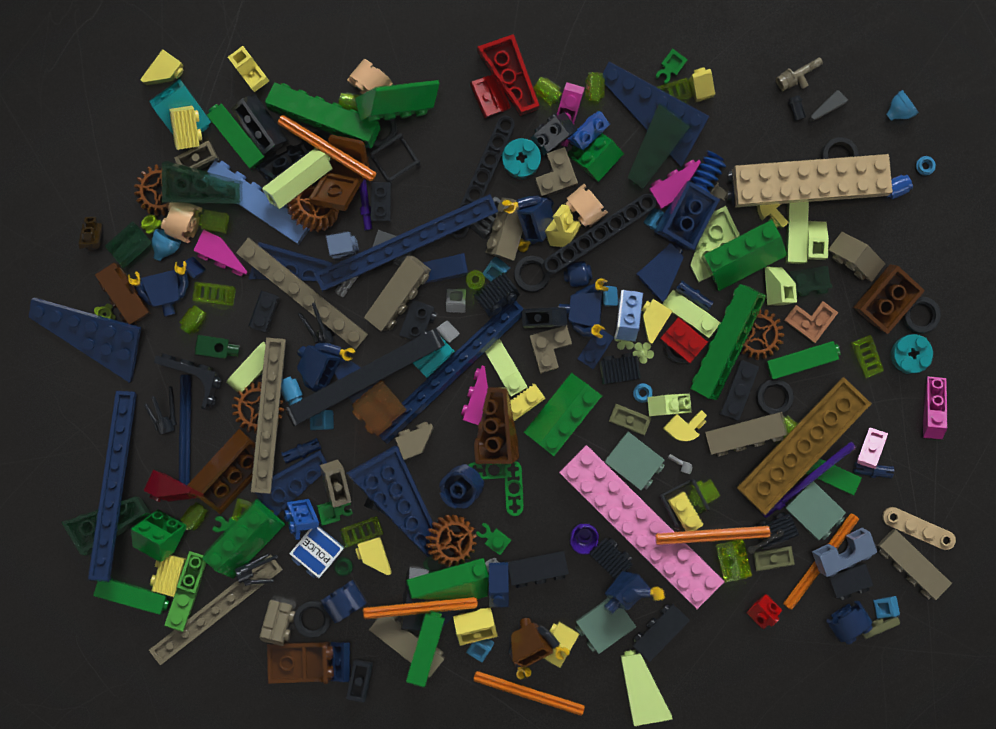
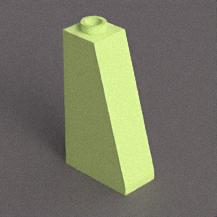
(643, 694)

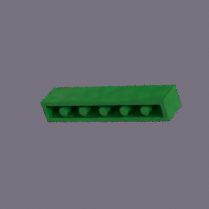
(321, 114)
(728, 342)

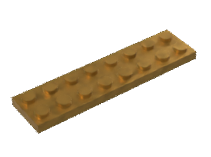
(804, 446)

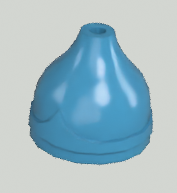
(901, 107)
(163, 244)

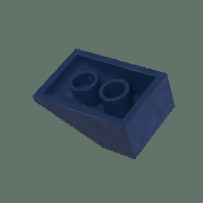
(687, 216)

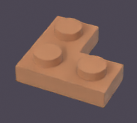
(811, 325)

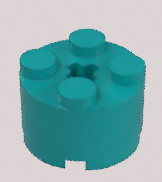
(525, 148)
(909, 364)

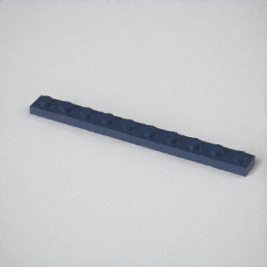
(406, 242)
(454, 367)
(112, 486)

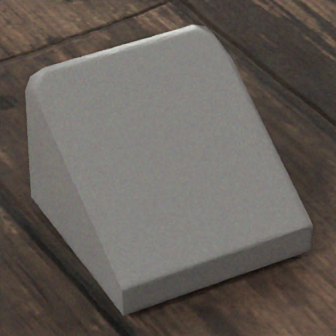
(456, 300)
(447, 331)

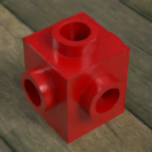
(765, 612)

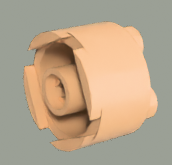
(368, 78)
(586, 205)
(181, 221)

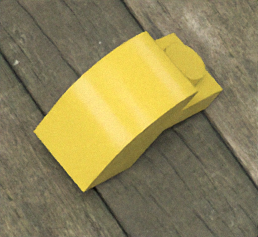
(248, 69)
(773, 213)
(562, 228)
(681, 430)

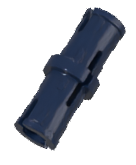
(694, 295)
(301, 450)
(879, 471)

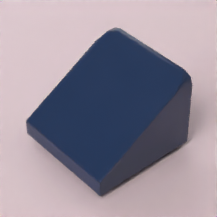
(194, 267)

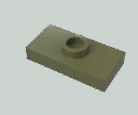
(630, 419)
(773, 558)
(880, 626)

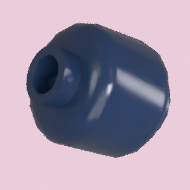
(578, 274)

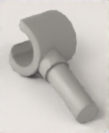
(686, 467)

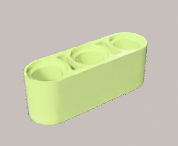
(248, 370)

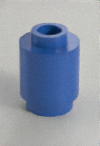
(900, 186)

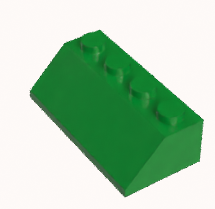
(397, 101)
(745, 255)
(562, 414)
(243, 539)

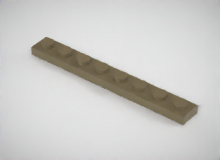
(301, 292)
(268, 415)
(212, 613)

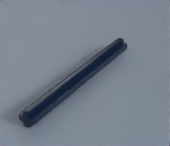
(184, 429)

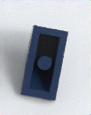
(498, 585)

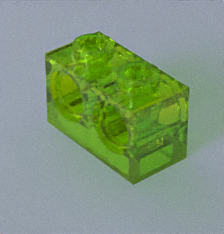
(733, 560)

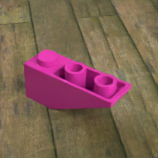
(570, 103)
(667, 190)
(216, 249)
(935, 408)
(474, 410)

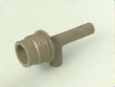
(789, 78)

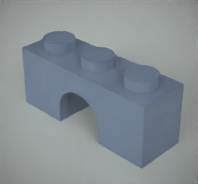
(342, 245)
(859, 548)

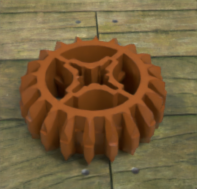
(144, 187)
(311, 215)
(763, 341)
(254, 416)
(459, 552)

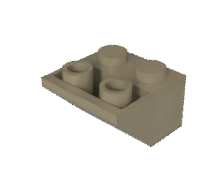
(414, 442)

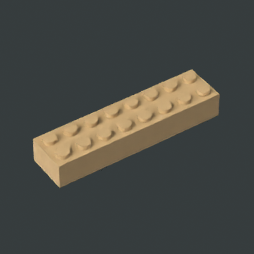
(812, 180)

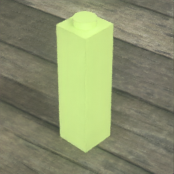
(297, 178)
(797, 233)

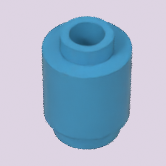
(291, 391)

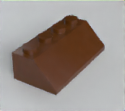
(226, 472)

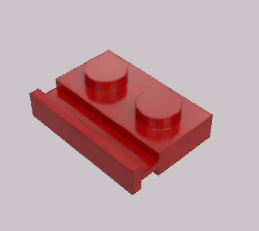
(490, 96)
(684, 340)

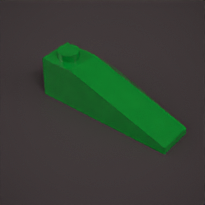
(454, 582)

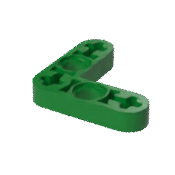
(504, 473)

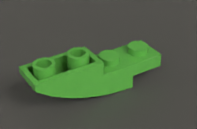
(186, 592)

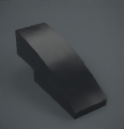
(414, 621)

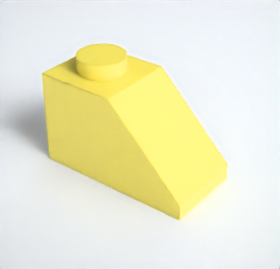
(163, 69)
(654, 318)
(374, 555)

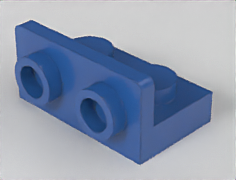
(589, 130)
(300, 517)

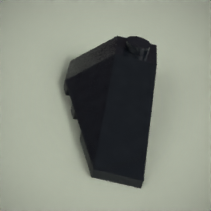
(277, 164)

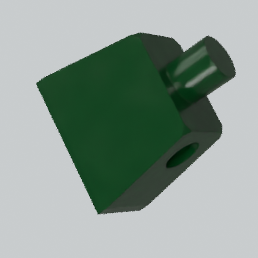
(206, 344)

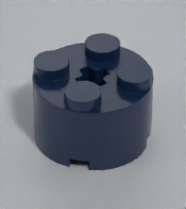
(461, 486)
(343, 601)
(850, 622)

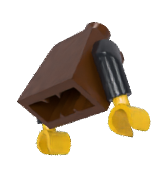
(531, 645)

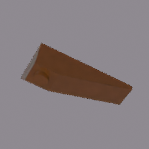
(497, 433)

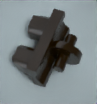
(90, 234)

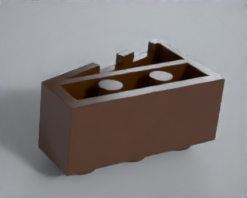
(122, 294)

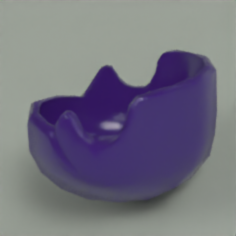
(584, 538)

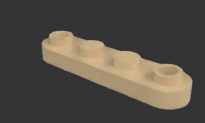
(918, 528)

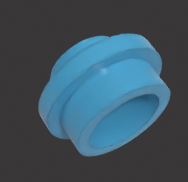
(931, 163)
(647, 388)

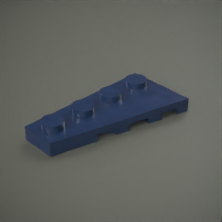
(299, 264)
(292, 482)

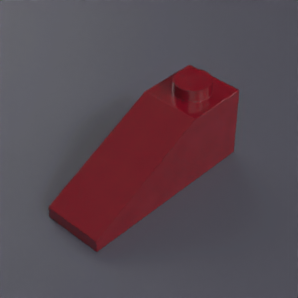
(169, 489)

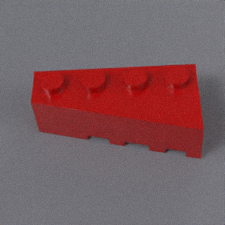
(508, 68)

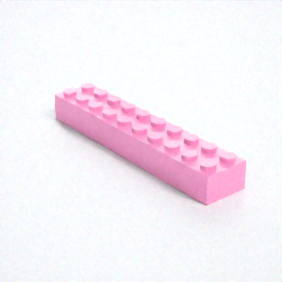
(640, 525)

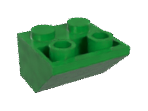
(597, 156)
(157, 535)

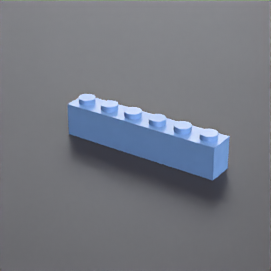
(258, 205)

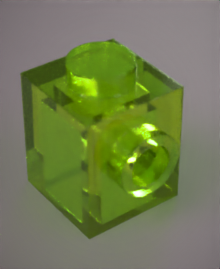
(214, 221)
(708, 491)

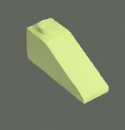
(691, 314)
(506, 368)

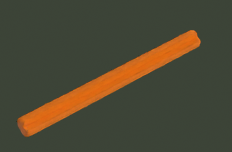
(326, 148)
(712, 535)
(813, 571)
(419, 608)
(529, 693)

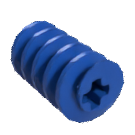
(708, 171)

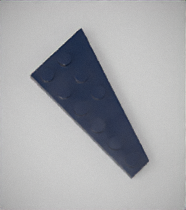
(643, 99)
(101, 338)
(392, 489)

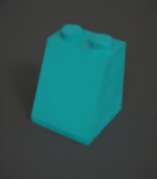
(174, 97)

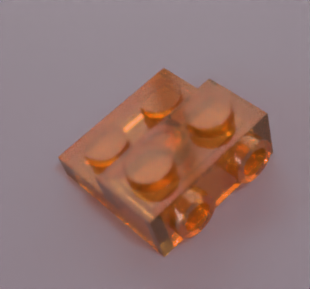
(378, 408)

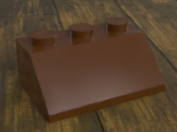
(889, 298)

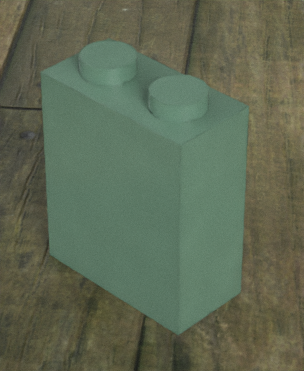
(635, 461)
(815, 511)
(604, 628)

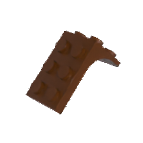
(340, 183)
(300, 662)

